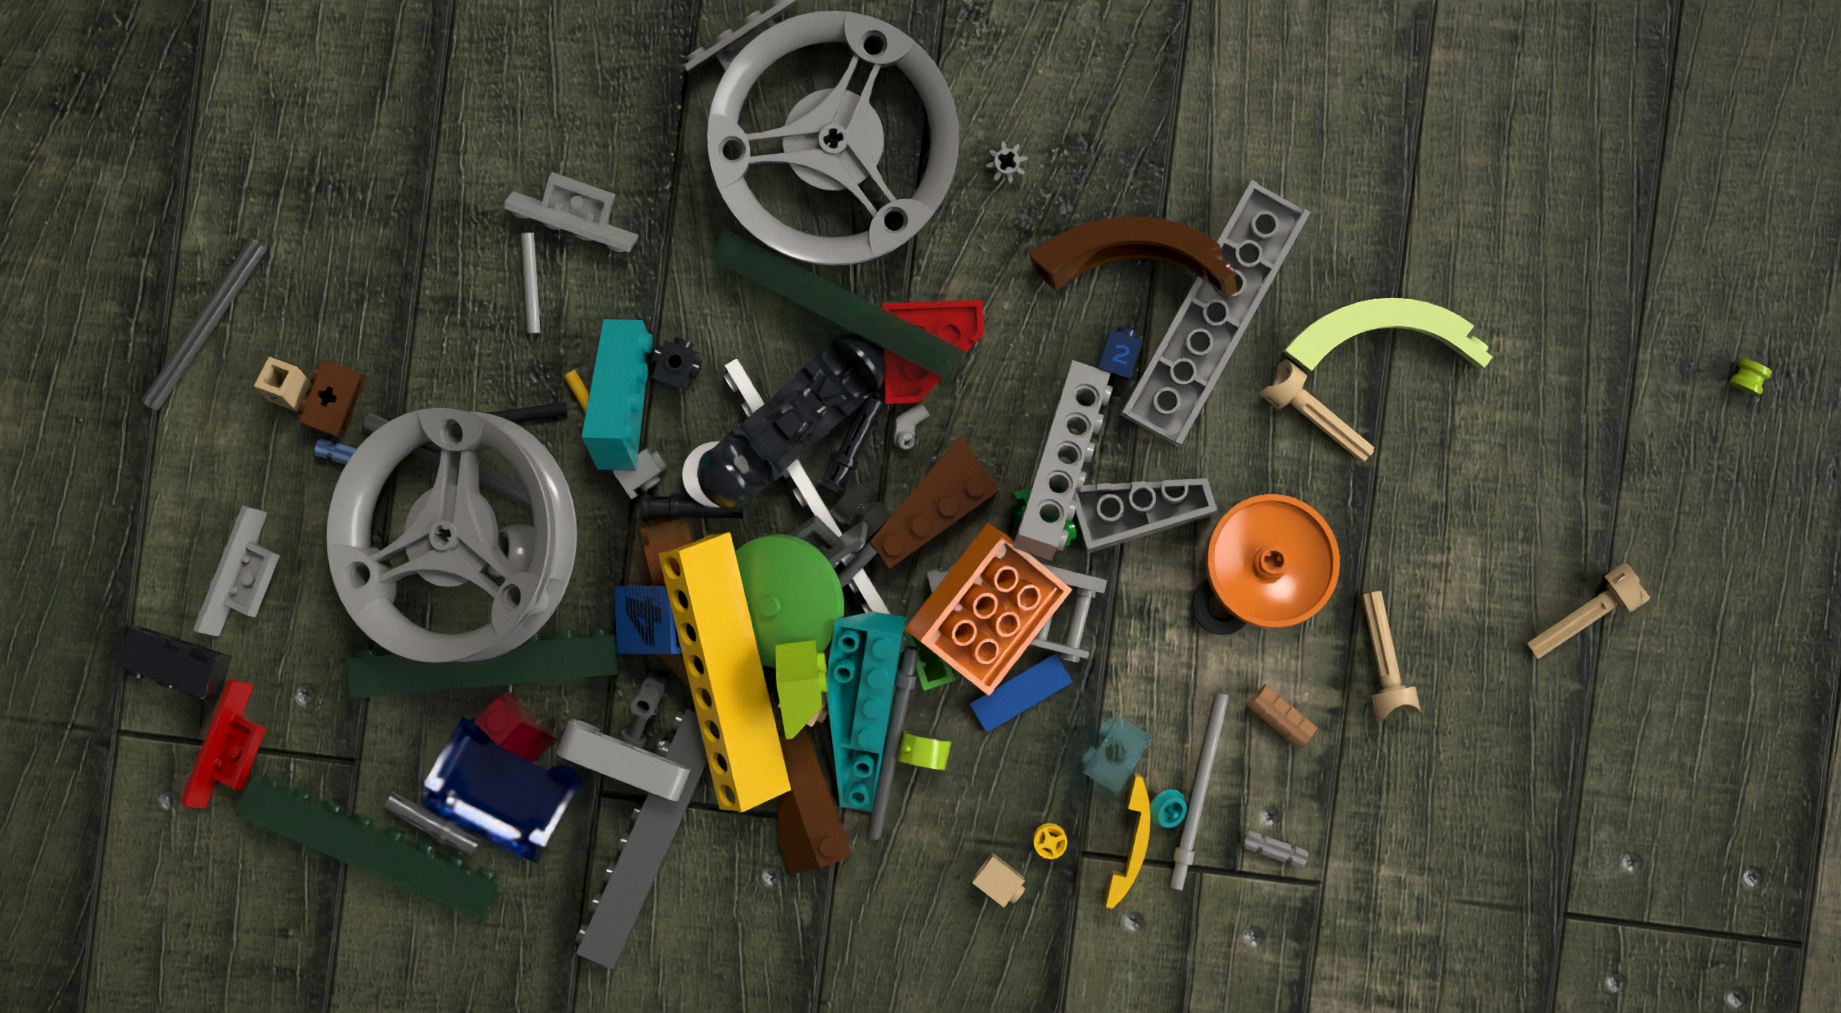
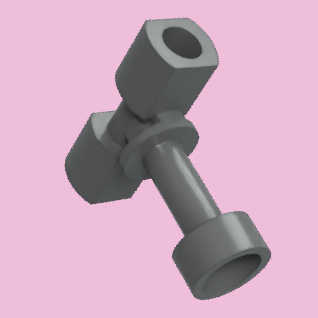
(644, 706)

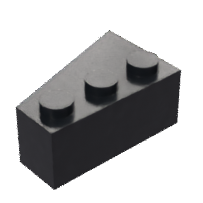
(173, 662)

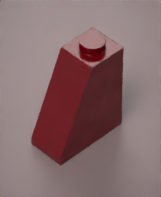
(515, 727)

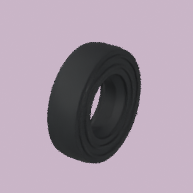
(1204, 616)

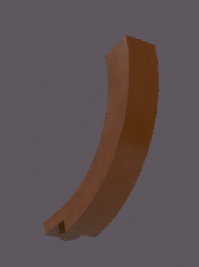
(1132, 238)

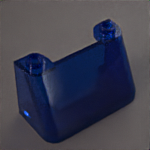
(498, 792)

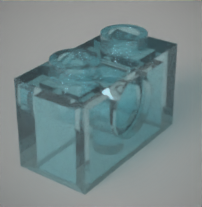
(1115, 773)

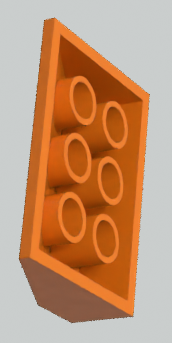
(988, 609)

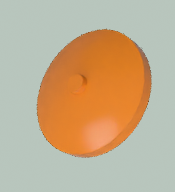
(1272, 561)

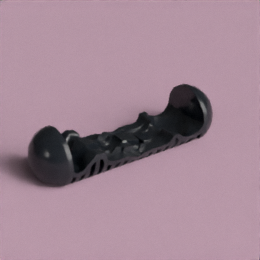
(795, 417)

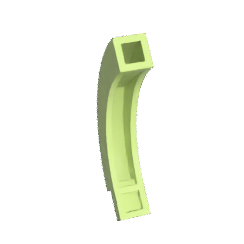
(1332, 329)

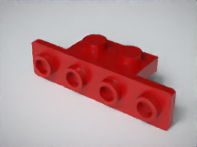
(226, 748)

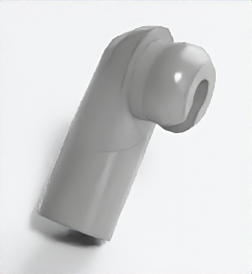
(905, 426)

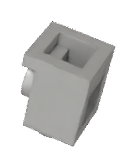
(646, 476)

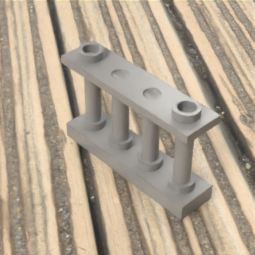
(1086, 588)

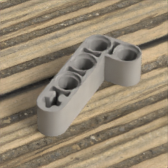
(620, 760)

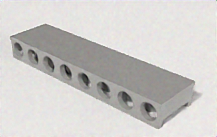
(1208, 323)

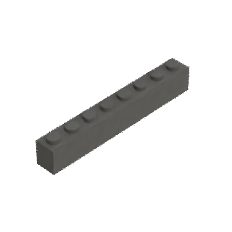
(643, 850)

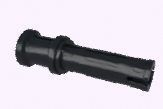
(844, 460)
(678, 507)

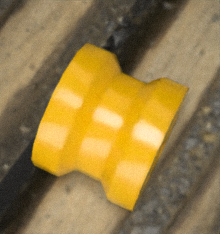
(1052, 846)

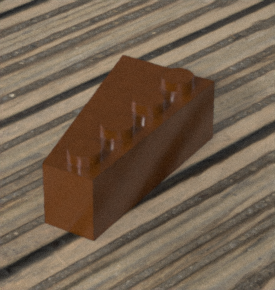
(940, 499)

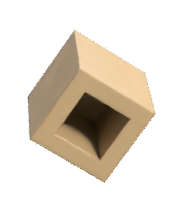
(282, 384)
(999, 880)

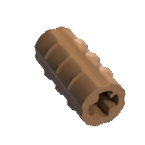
(1282, 716)

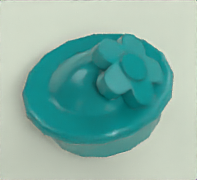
(1168, 808)

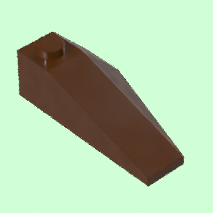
(807, 815)

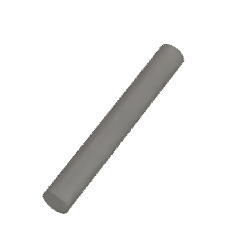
(530, 283)

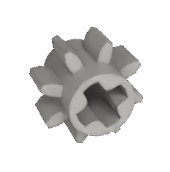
(1004, 152)

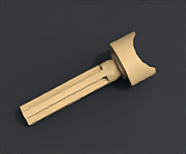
(1288, 389)
(1621, 590)
(1393, 693)

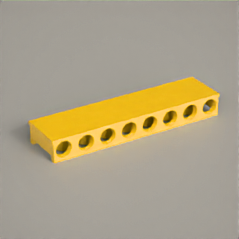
(731, 672)

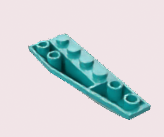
(860, 700)

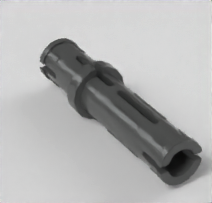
(444, 831)

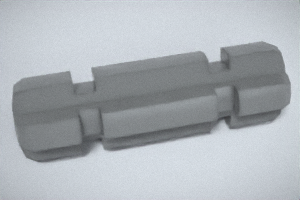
(1275, 849)

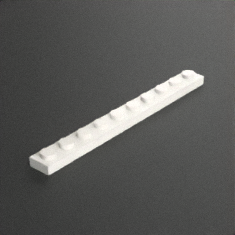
(806, 491)

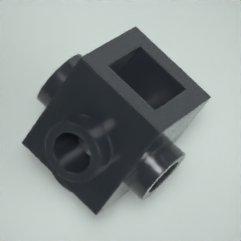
(663, 360)

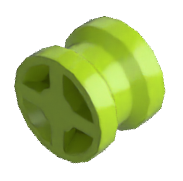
(1750, 377)

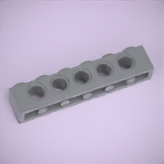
(1035, 534)

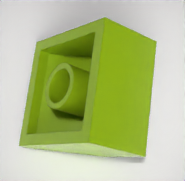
(799, 683)

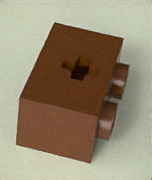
(344, 384)

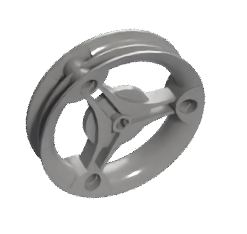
(826, 112)
(451, 534)

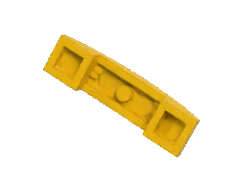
(1120, 882)

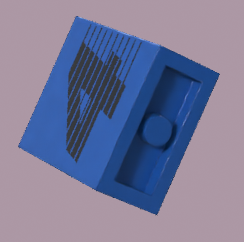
(647, 621)

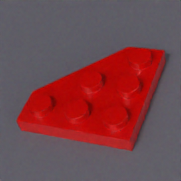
(951, 320)

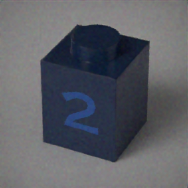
(1120, 352)

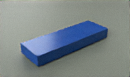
(1021, 692)

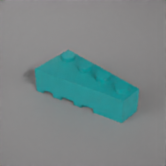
(617, 395)

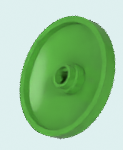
(789, 593)

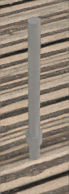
(1183, 854)

